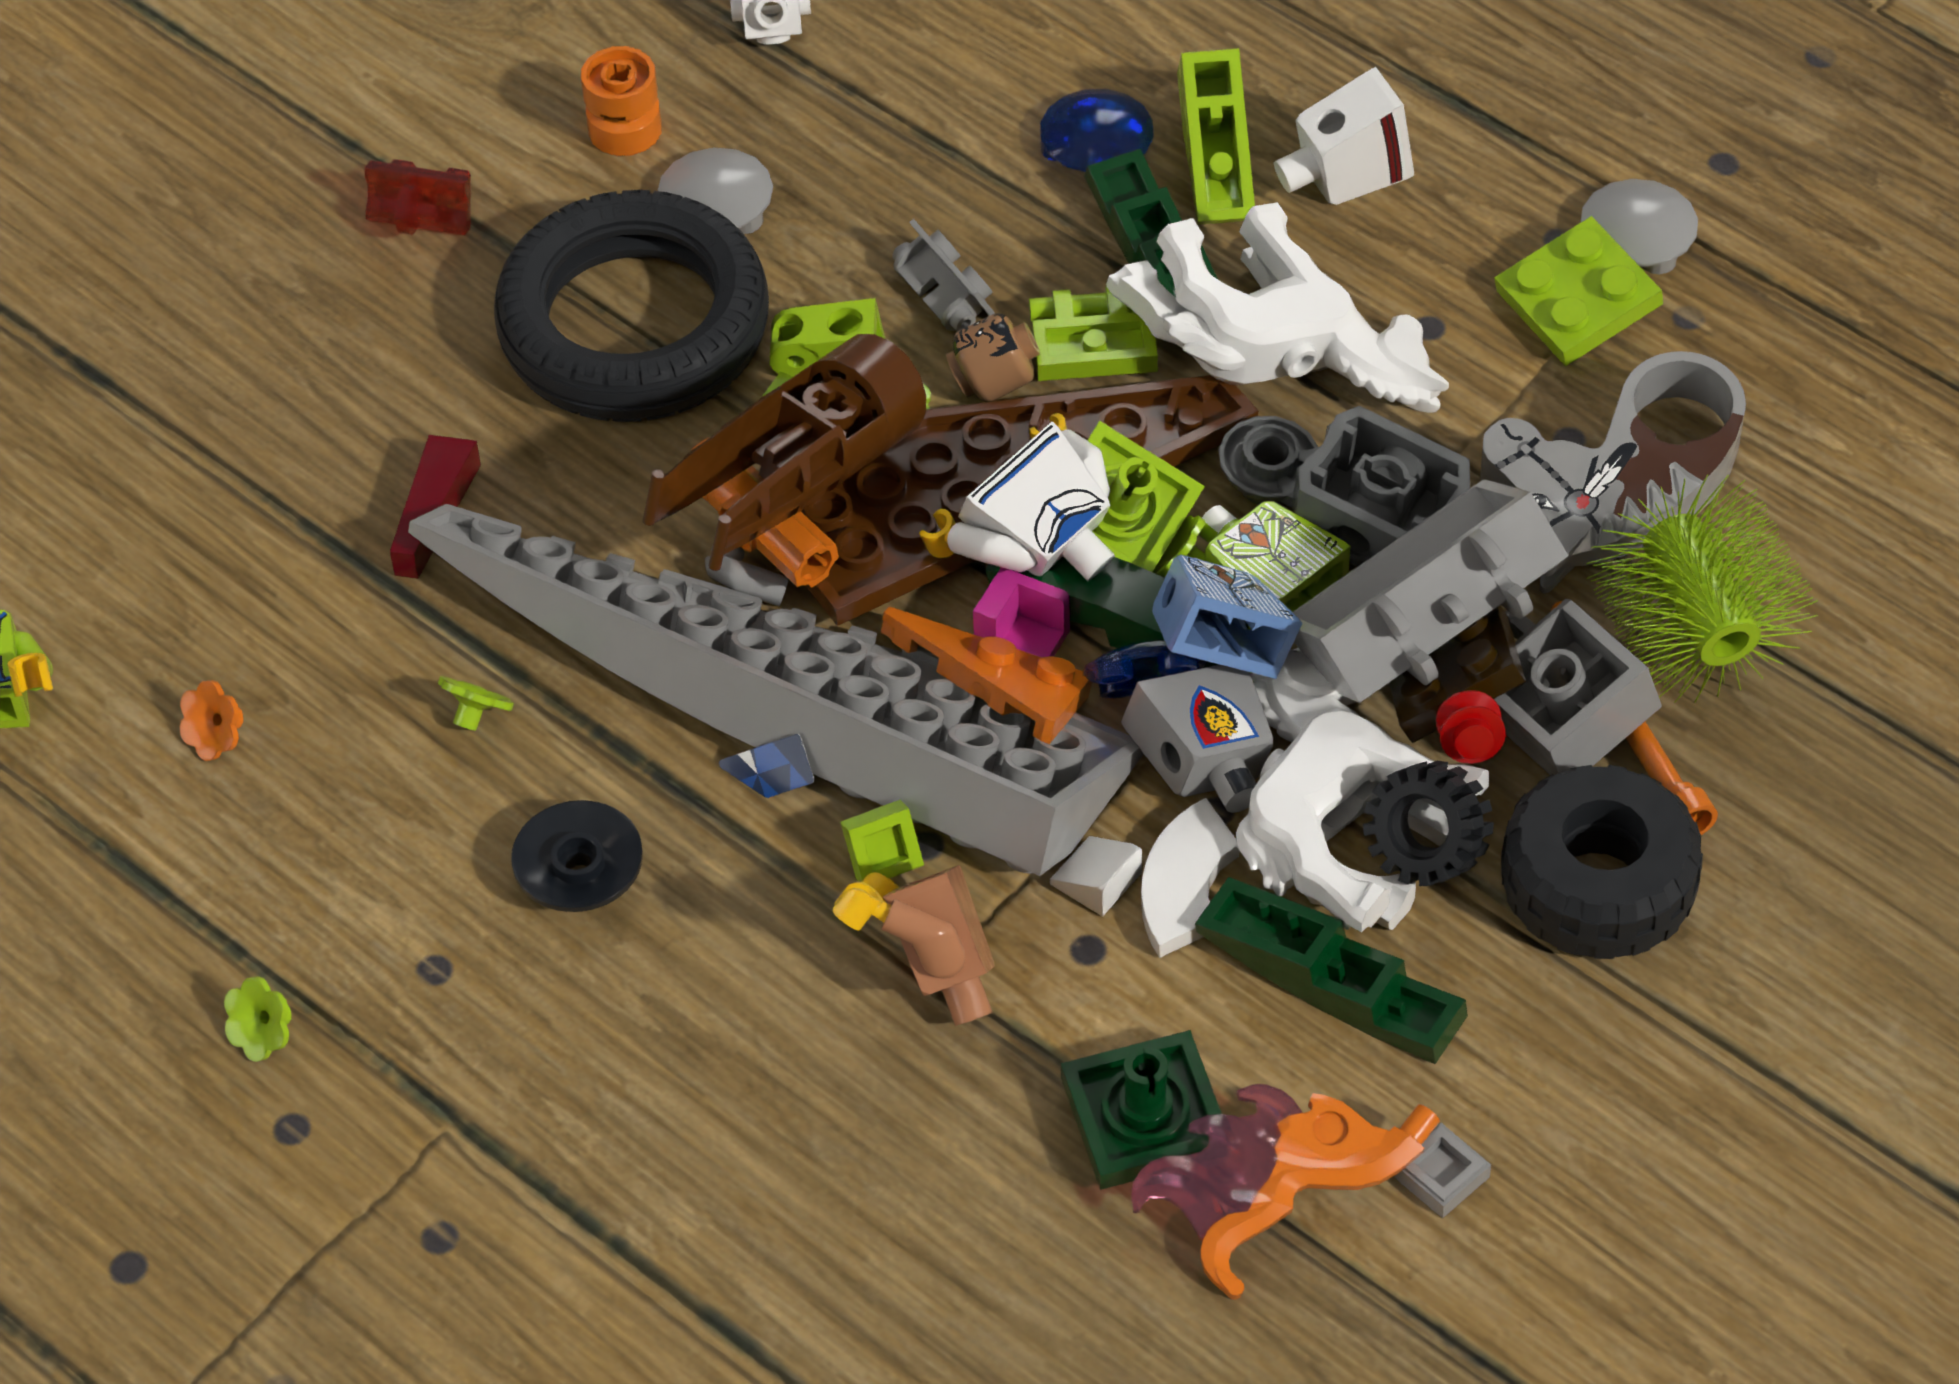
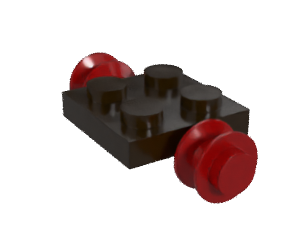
(1461, 702)

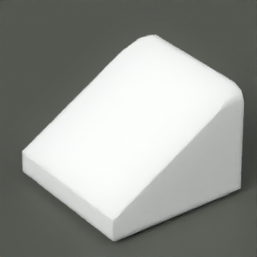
(1099, 872)

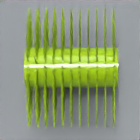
(1702, 588)

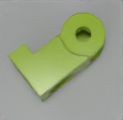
(812, 331)

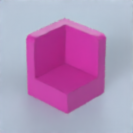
(1024, 613)

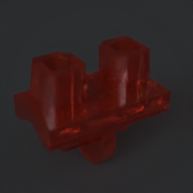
(418, 197)

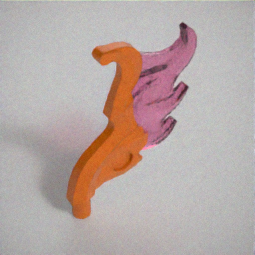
(1263, 1160)

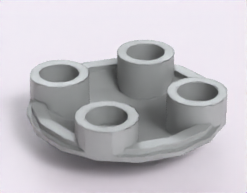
(723, 181)
(1645, 220)

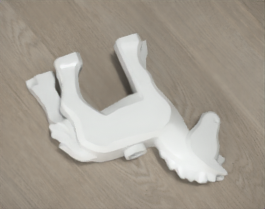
(1286, 328)
(1322, 788)

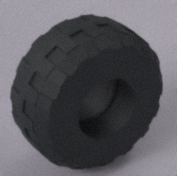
(1592, 908)

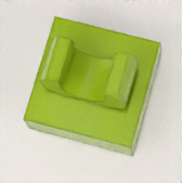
(882, 841)

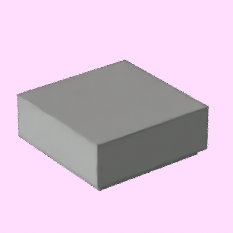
(1444, 1171)

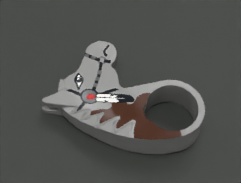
(1588, 487)

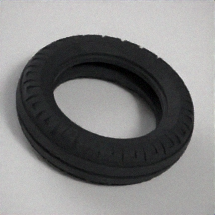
(641, 383)

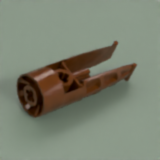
(802, 436)

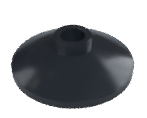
(575, 836)

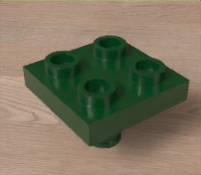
(1139, 1104)

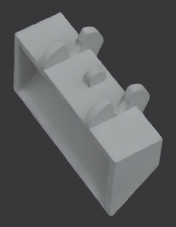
(1428, 589)

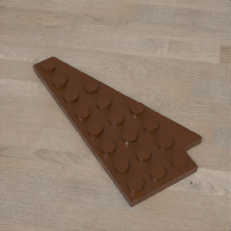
(956, 448)

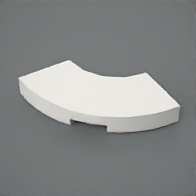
(1181, 873)

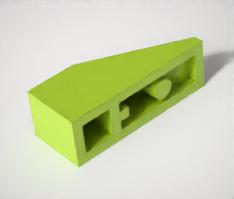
(1216, 135)

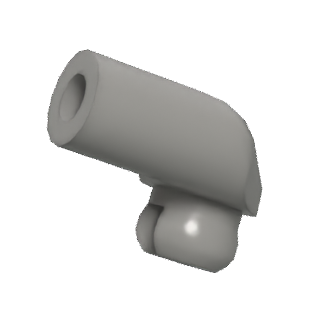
(749, 578)

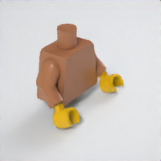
(936, 931)

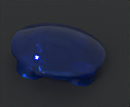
(1094, 127)
(1135, 662)

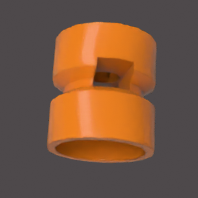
(621, 100)

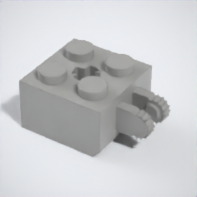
(1578, 690)

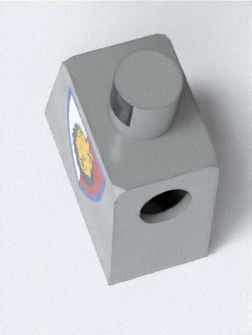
(1202, 732)

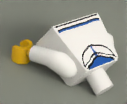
(1034, 509)

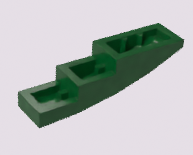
(1135, 209)
(1114, 600)
(1335, 974)

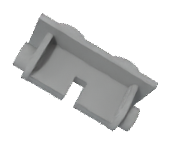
(930, 262)

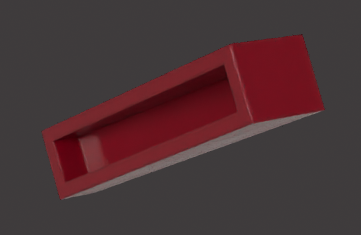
(440, 479)

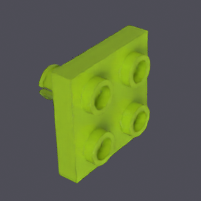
(1145, 499)

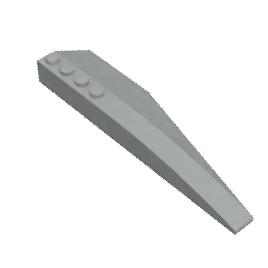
(864, 711)

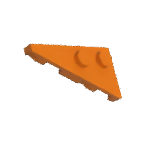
(996, 671)

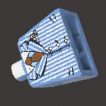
(1204, 615)

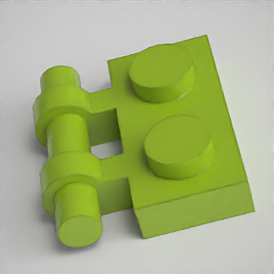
(1089, 337)

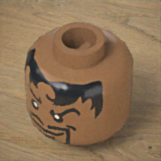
(993, 357)

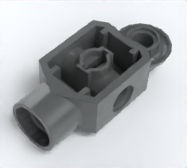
(1360, 485)

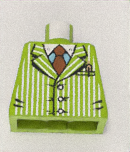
(1277, 548)

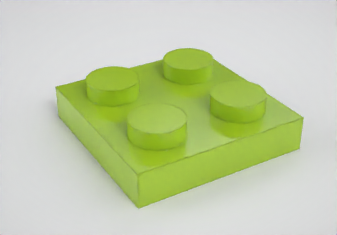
(1578, 290)

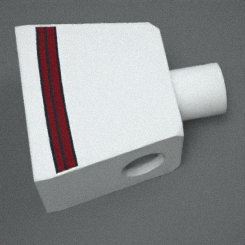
(1350, 142)

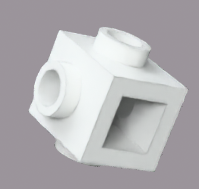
(770, 23)

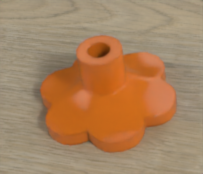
(210, 720)

